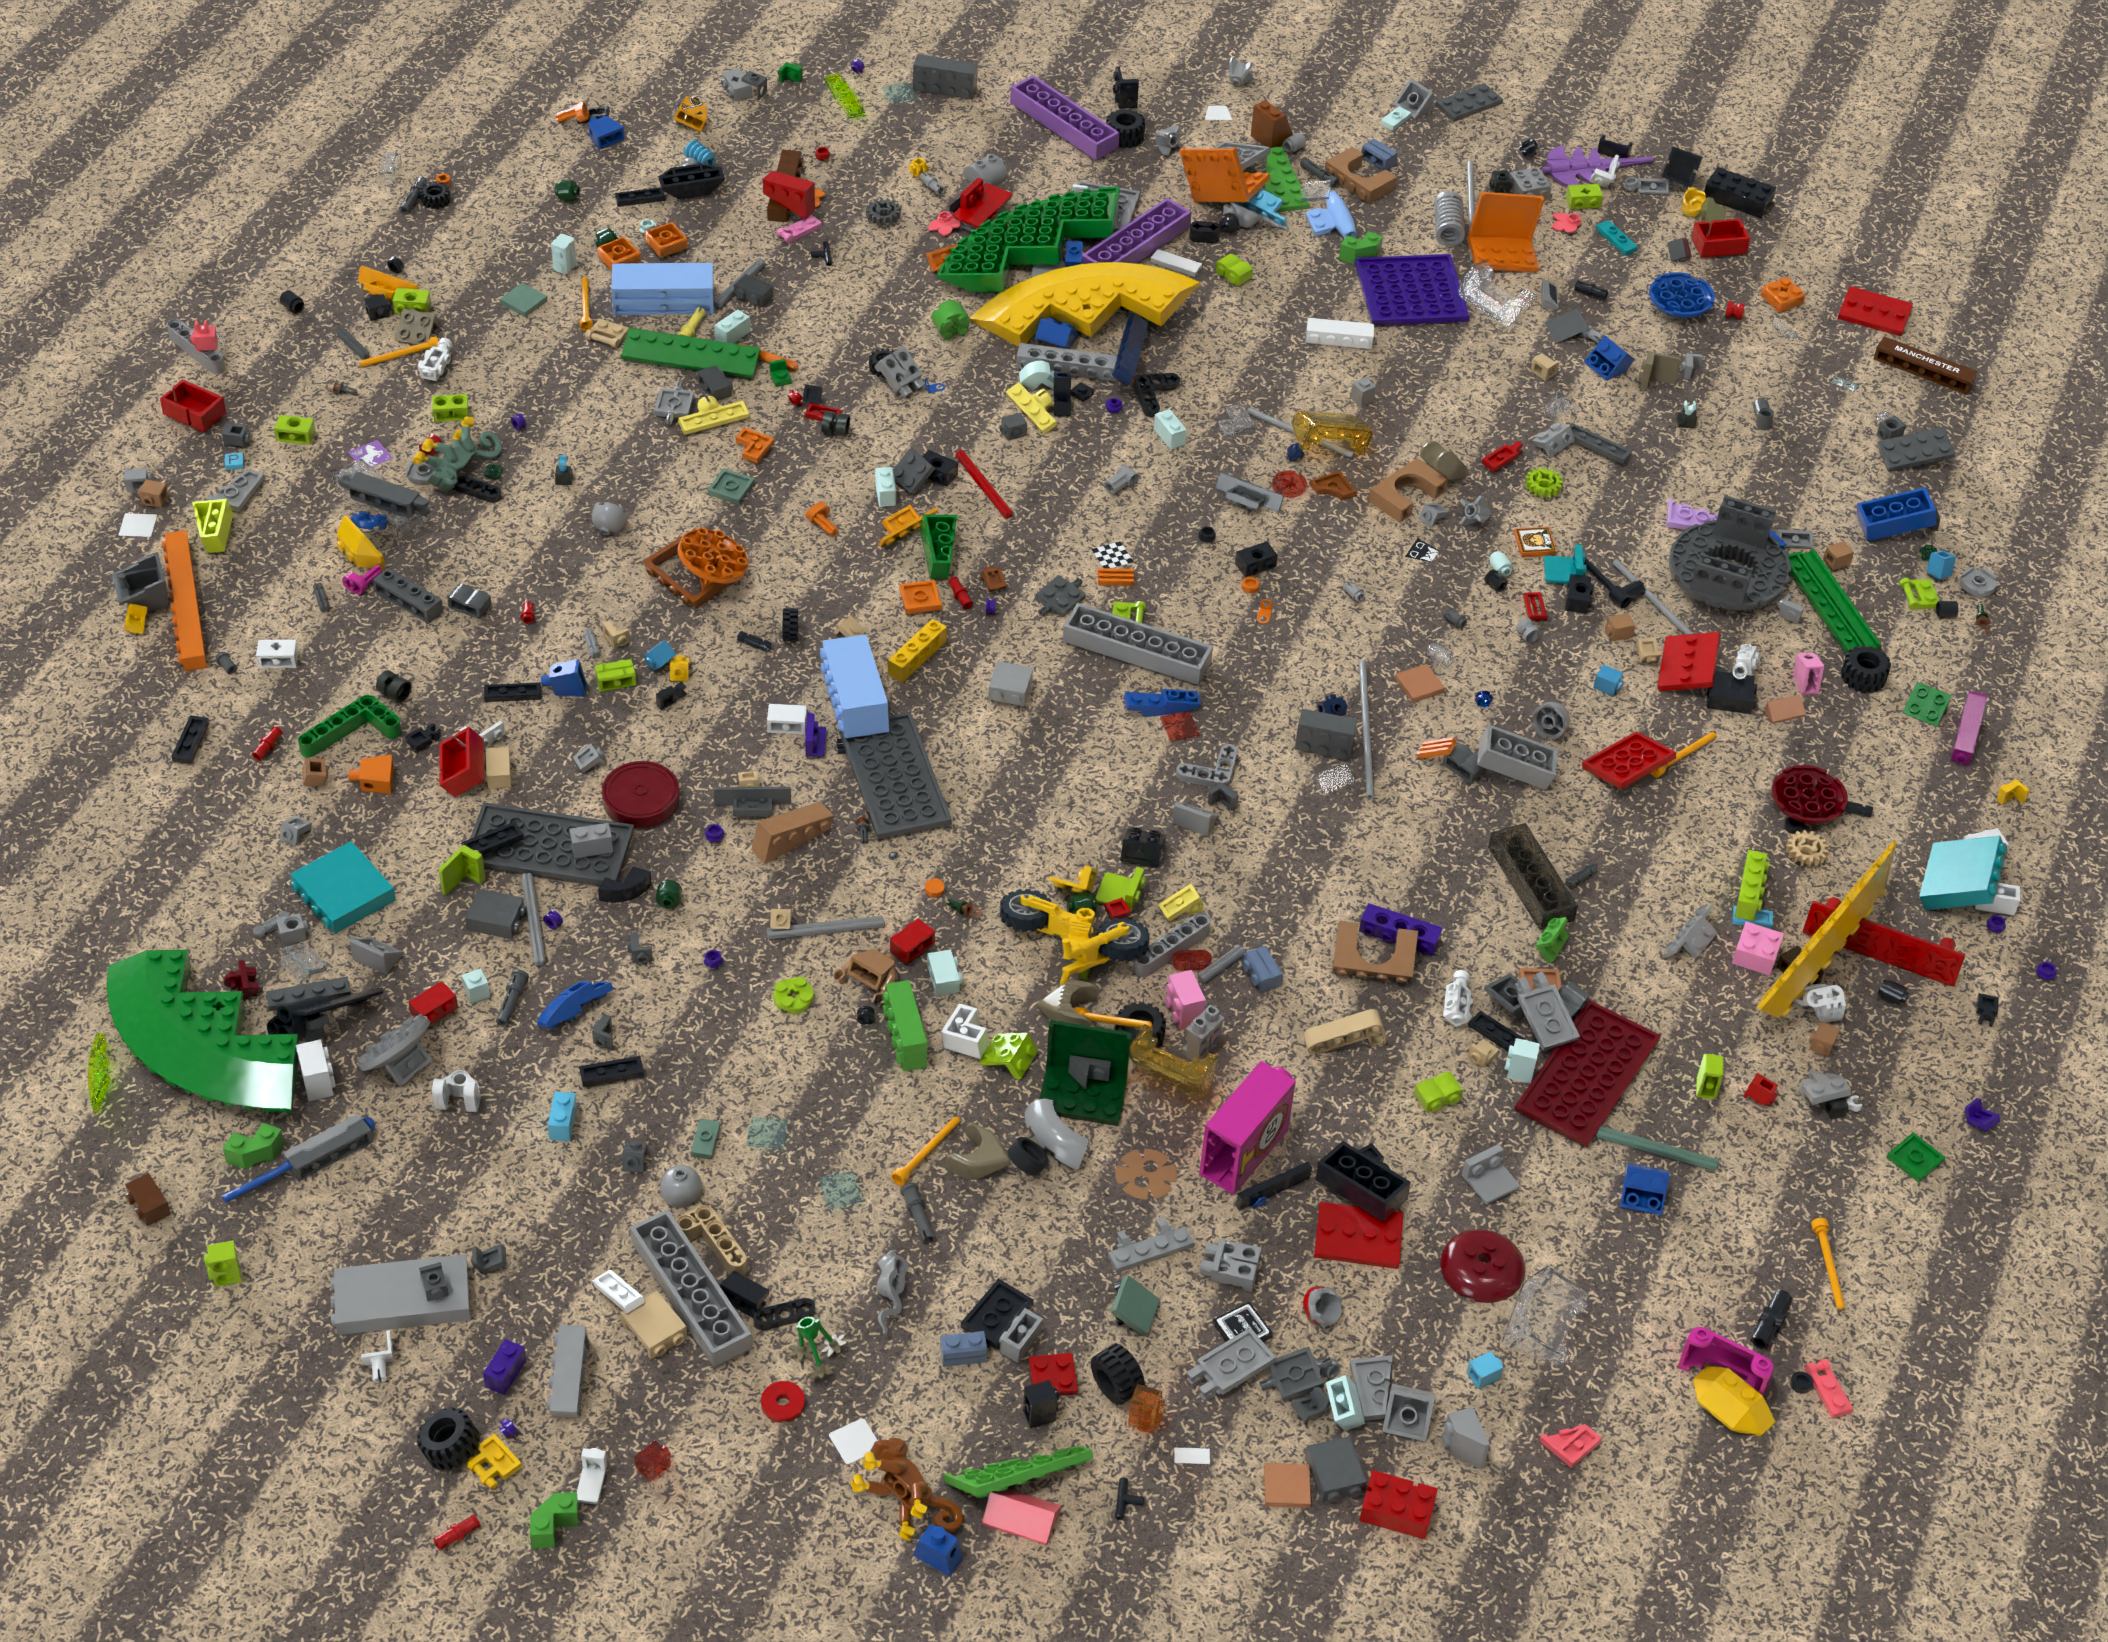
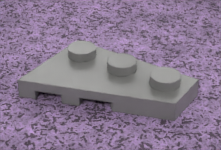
(240, 490)
(1372, 1384)

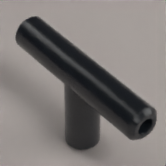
(826, 253)
(1123, 1499)

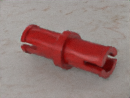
(960, 593)
(267, 743)
(456, 1532)

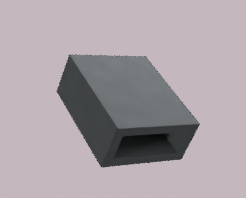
(495, 914)
(1335, 1469)

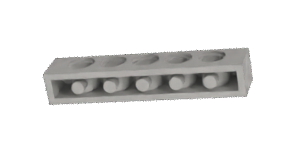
(1066, 360)

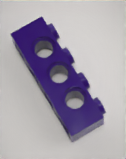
(1385, 924)

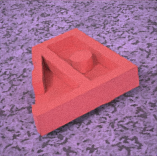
(1572, 1444)

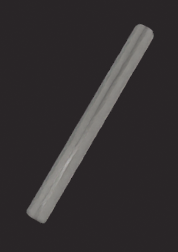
(533, 919)
(827, 927)

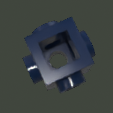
(1332, 705)

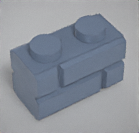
(1379, 154)
(1262, 968)
(963, 1348)

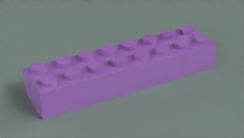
(1064, 117)
(1142, 235)

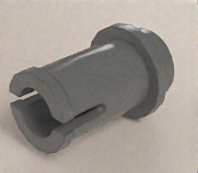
(1455, 618)
(224, 660)

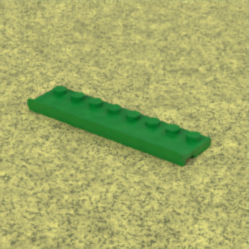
(690, 352)
(1831, 601)

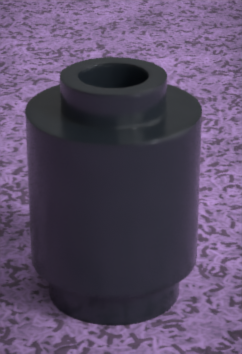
(291, 301)
(1893, 992)

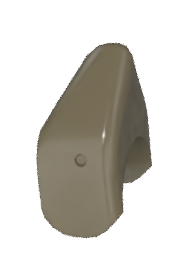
(1443, 461)
(1060, 1002)
(983, 1161)

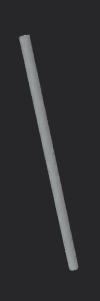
(1471, 205)
(1366, 730)

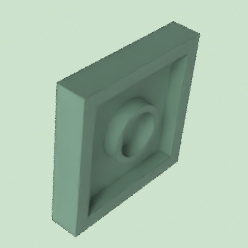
(523, 299)
(731, 486)
(1135, 1305)

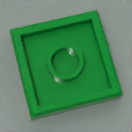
(1915, 1157)

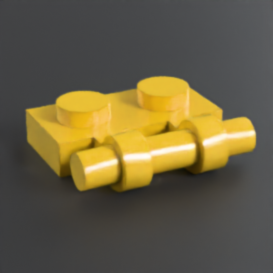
(500, 1459)

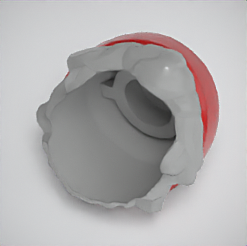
(1322, 1305)

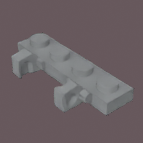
(1165, 1243)

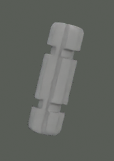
(592, 643)
(268, 926)

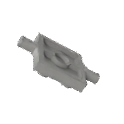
(674, 403)

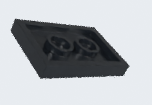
(996, 1311)

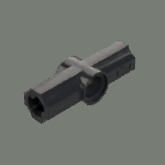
(1771, 1319)

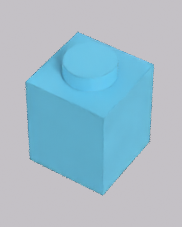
(1485, 1369)

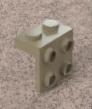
(416, 326)
(1659, 368)

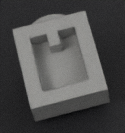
(1432, 512)
(589, 757)
(293, 828)

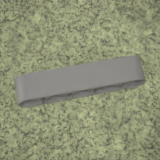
(181, 335)
(1177, 939)

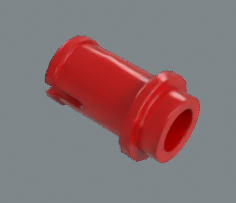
(528, 615)

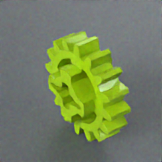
(1544, 482)

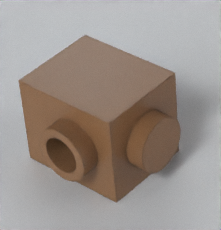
(153, 493)
(1838, 555)
(1620, 627)
(314, 772)
(1824, 1038)

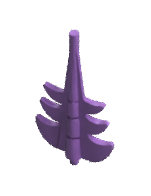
(1565, 169)

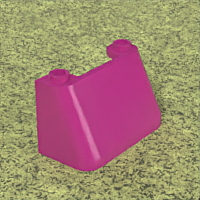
(1709, 1346)

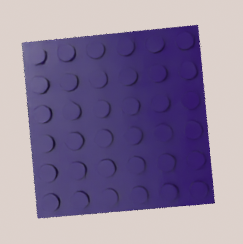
(1411, 289)

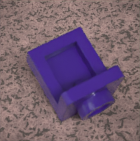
(1980, 1117)

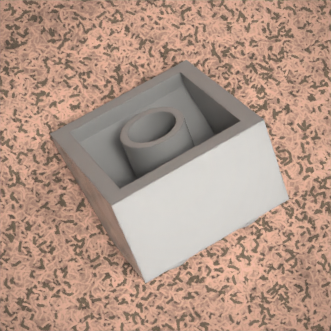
(1408, 1412)
(1465, 1437)

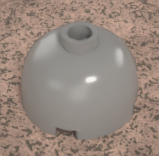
(608, 518)
(1550, 716)
(681, 1186)

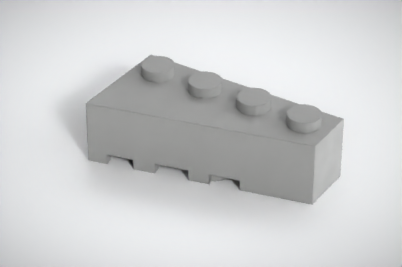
(568, 1371)

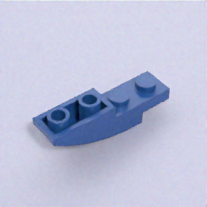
(1162, 704)
(568, 1003)

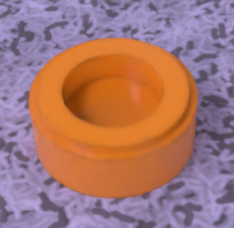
(1250, 585)
(934, 888)

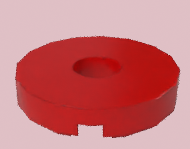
(780, 1390)

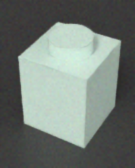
(475, 986)

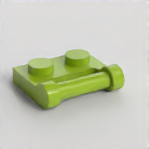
(1925, 593)
(1124, 609)

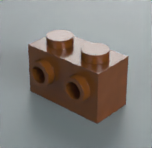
(147, 1199)

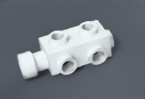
(435, 360)
(1746, 661)
(1458, 999)

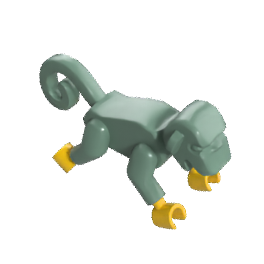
(458, 456)

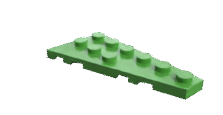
(1007, 1473)

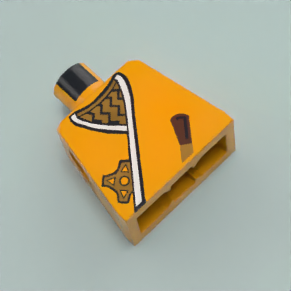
(692, 113)

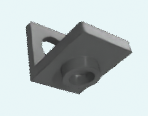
(756, 80)

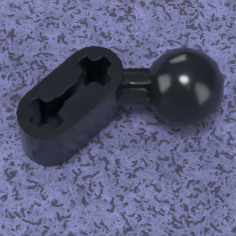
(1210, 231)

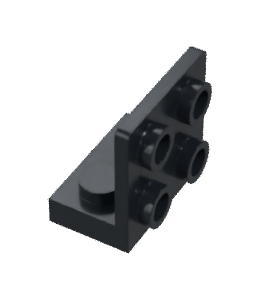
(1142, 846)

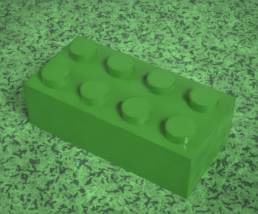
(905, 1025)

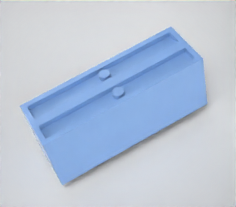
(662, 288)
(854, 686)

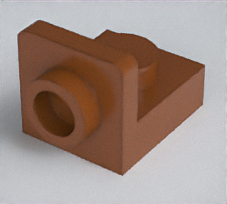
(993, 578)

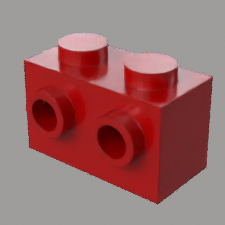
(912, 941)
(434, 1003)

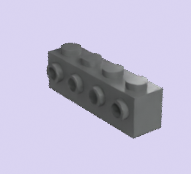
(408, 595)

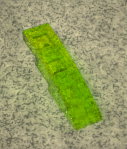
(844, 95)
(98, 1071)

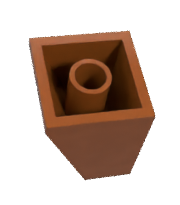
(1269, 125)

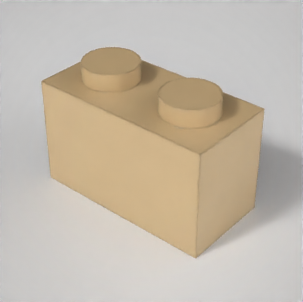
(497, 767)

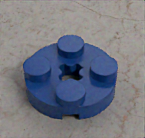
(367, 521)

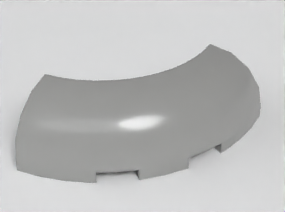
(1054, 1134)

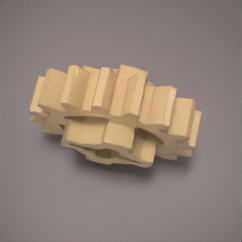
(1807, 848)

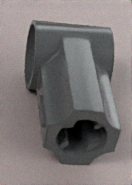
(1763, 414)

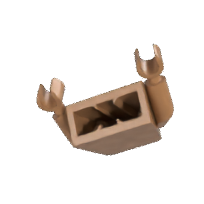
(871, 969)

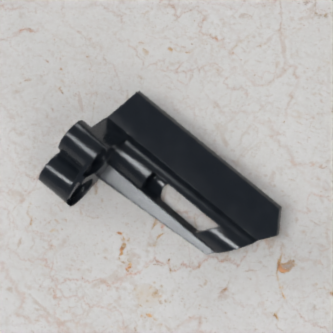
(292, 1016)

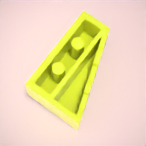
(213, 523)

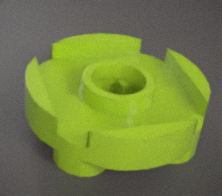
(789, 986)

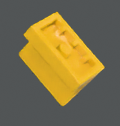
(1087, 880)

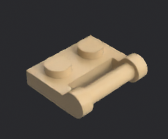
(607, 333)

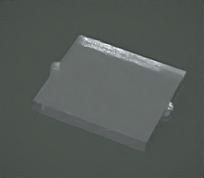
(1316, 190)

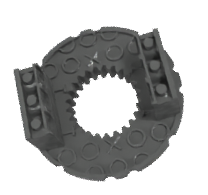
(1738, 533)

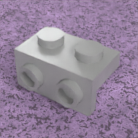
(1554, 439)

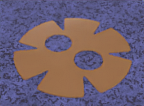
(1156, 1185)

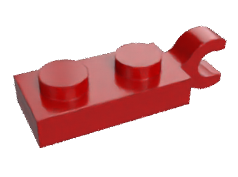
(1502, 456)

